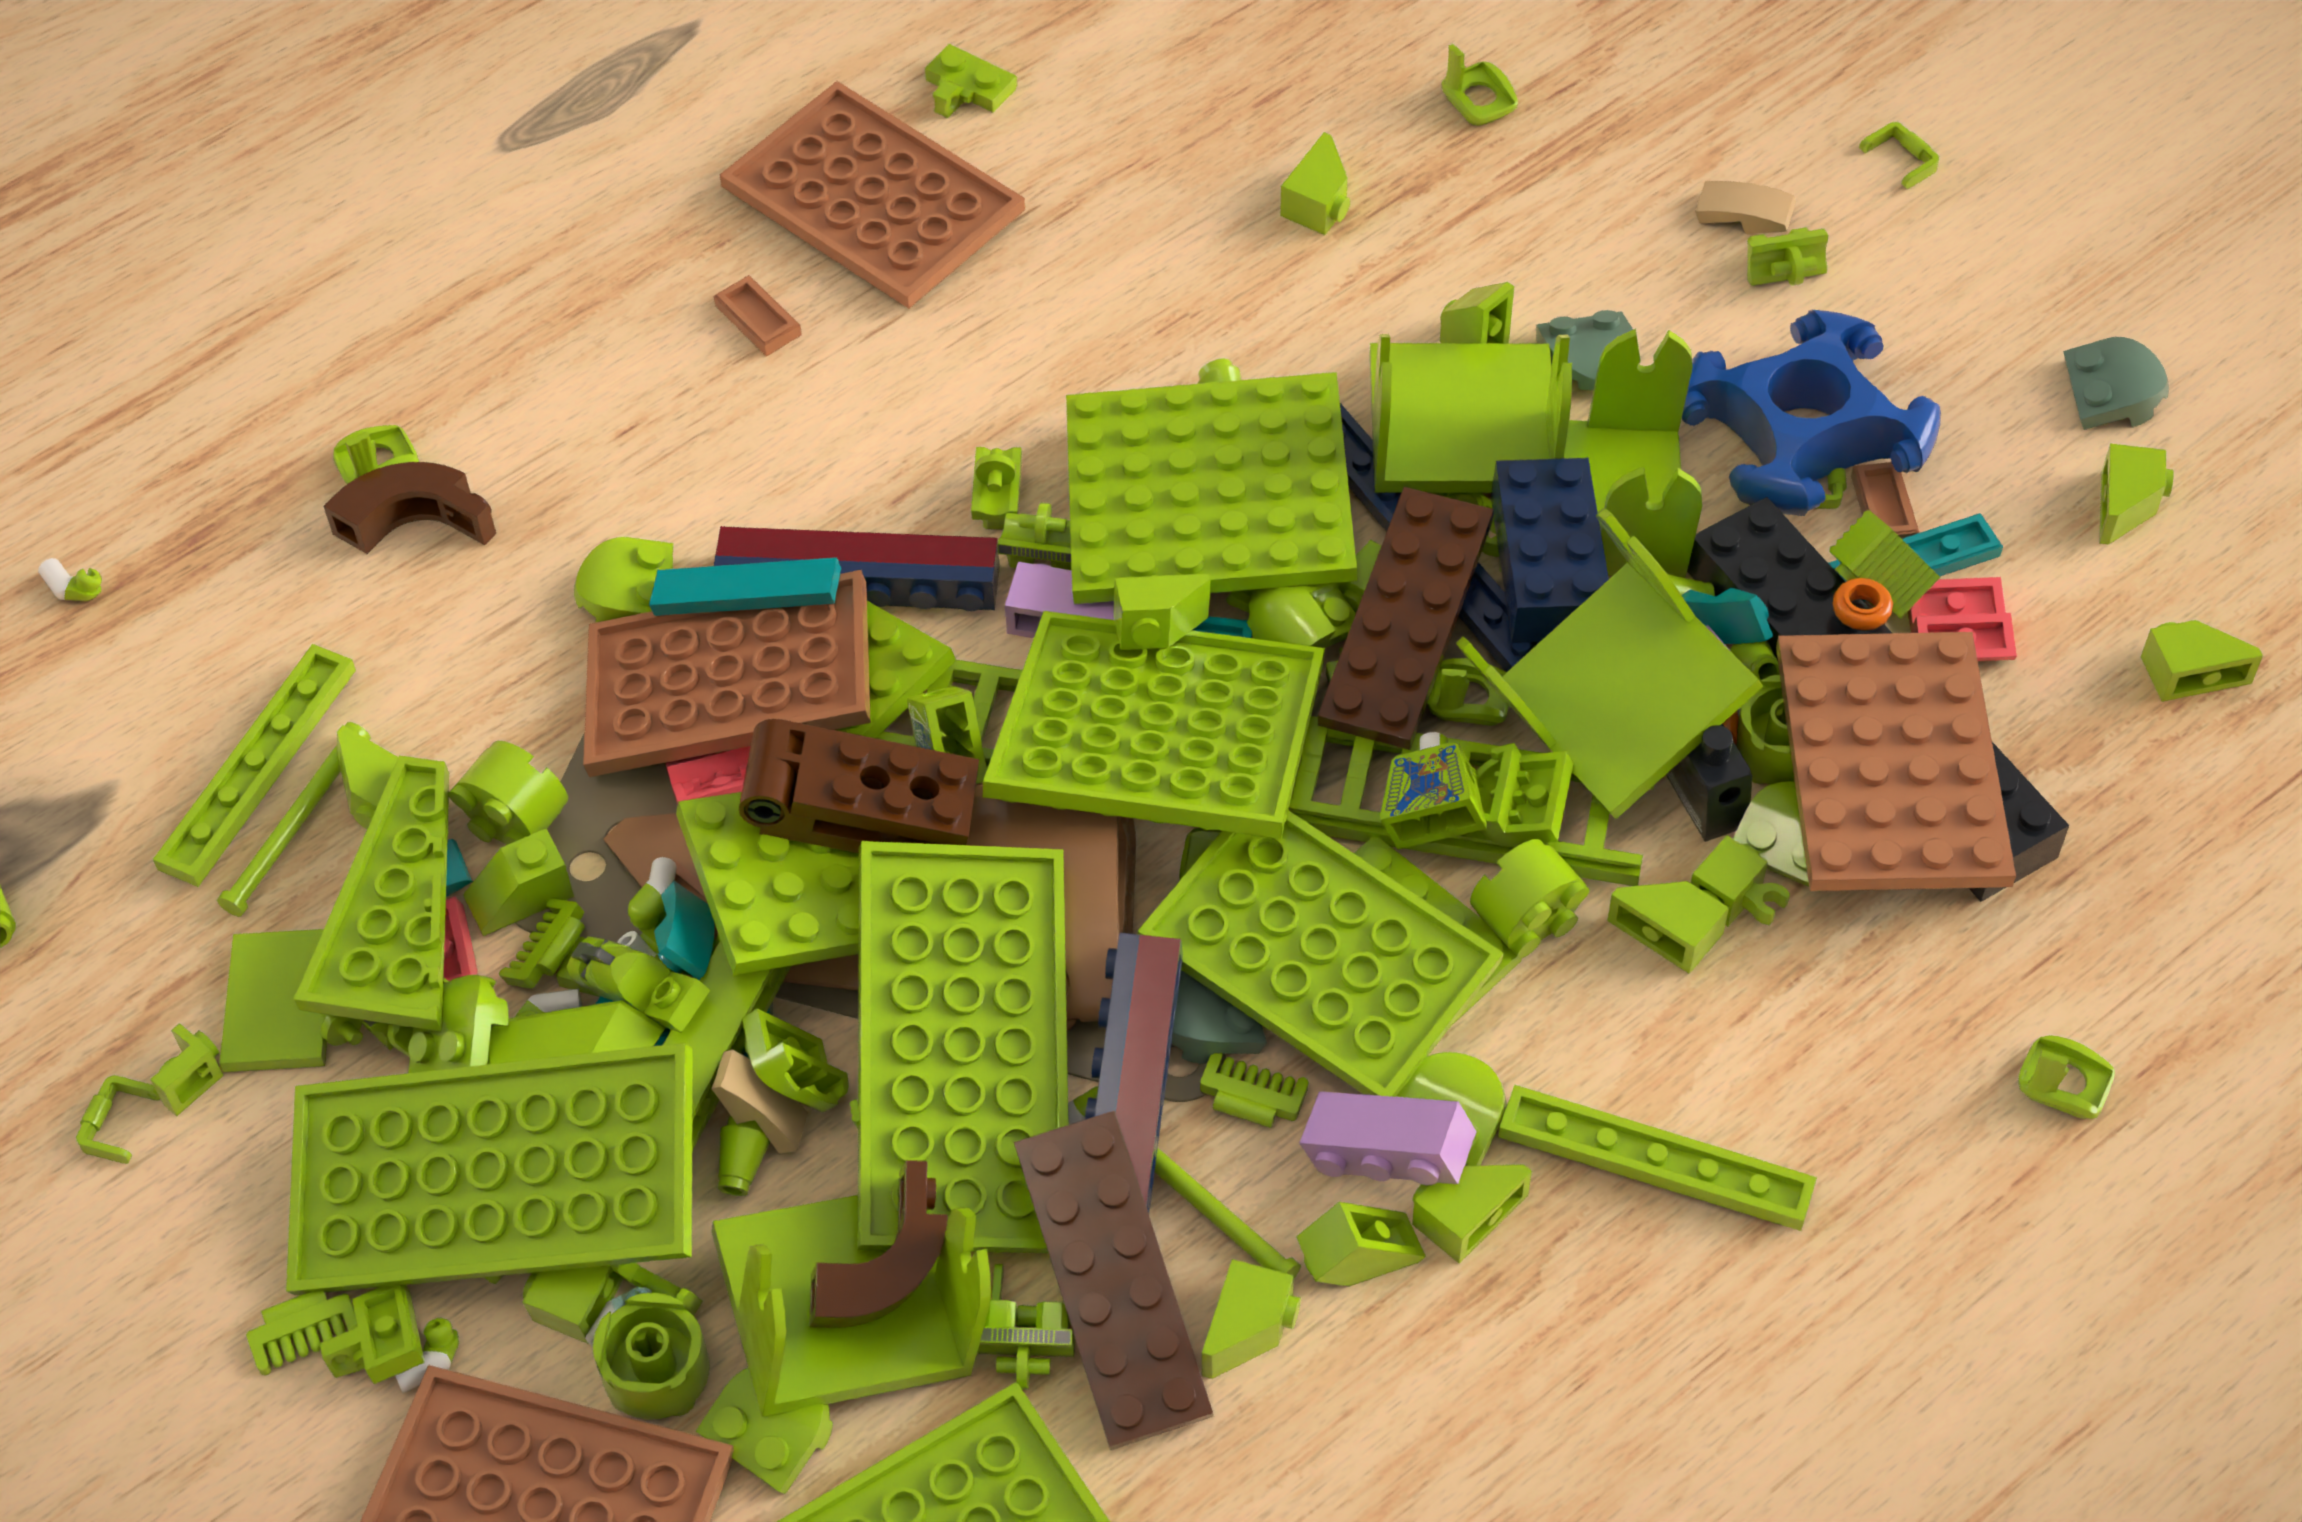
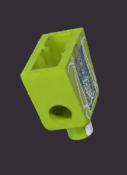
(948, 723)

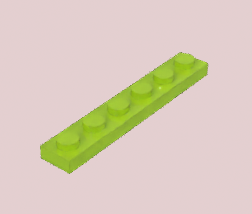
(254, 765)
(1657, 1157)

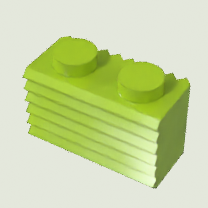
(1879, 554)

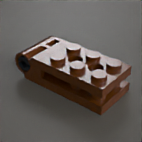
(854, 788)

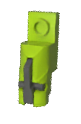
(638, 979)

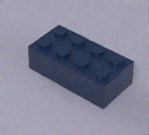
(1546, 541)

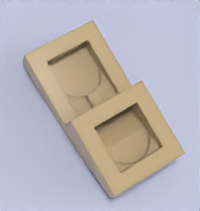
(1755, 205)
(751, 1099)

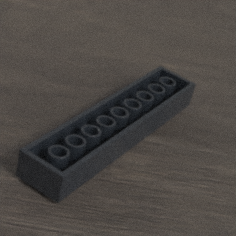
(1772, 559)

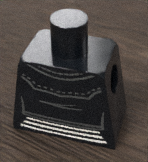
(1709, 774)

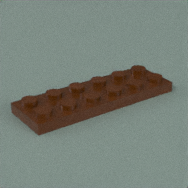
(1406, 618)
(1113, 1280)

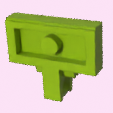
(967, 79)
(381, 1341)

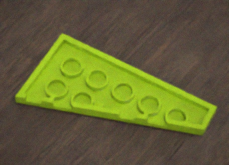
(388, 924)

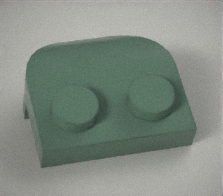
(1587, 340)
(2115, 381)
(1211, 1024)

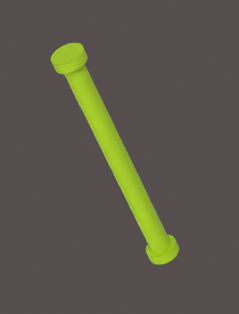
(235, 899)
(1223, 1217)

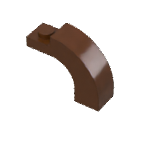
(403, 494)
(869, 1290)

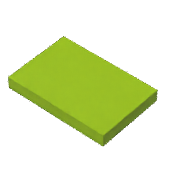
(261, 1017)

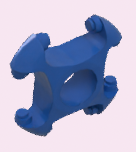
(1809, 376)

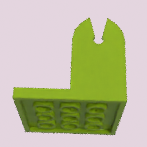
(1461, 407)
(1637, 450)
(1624, 680)
(794, 1366)

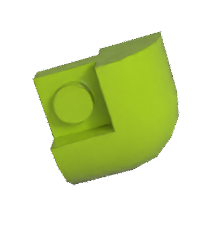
(1301, 615)

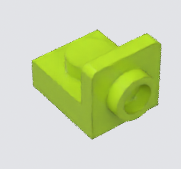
(190, 1073)

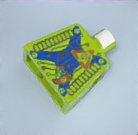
(1431, 794)

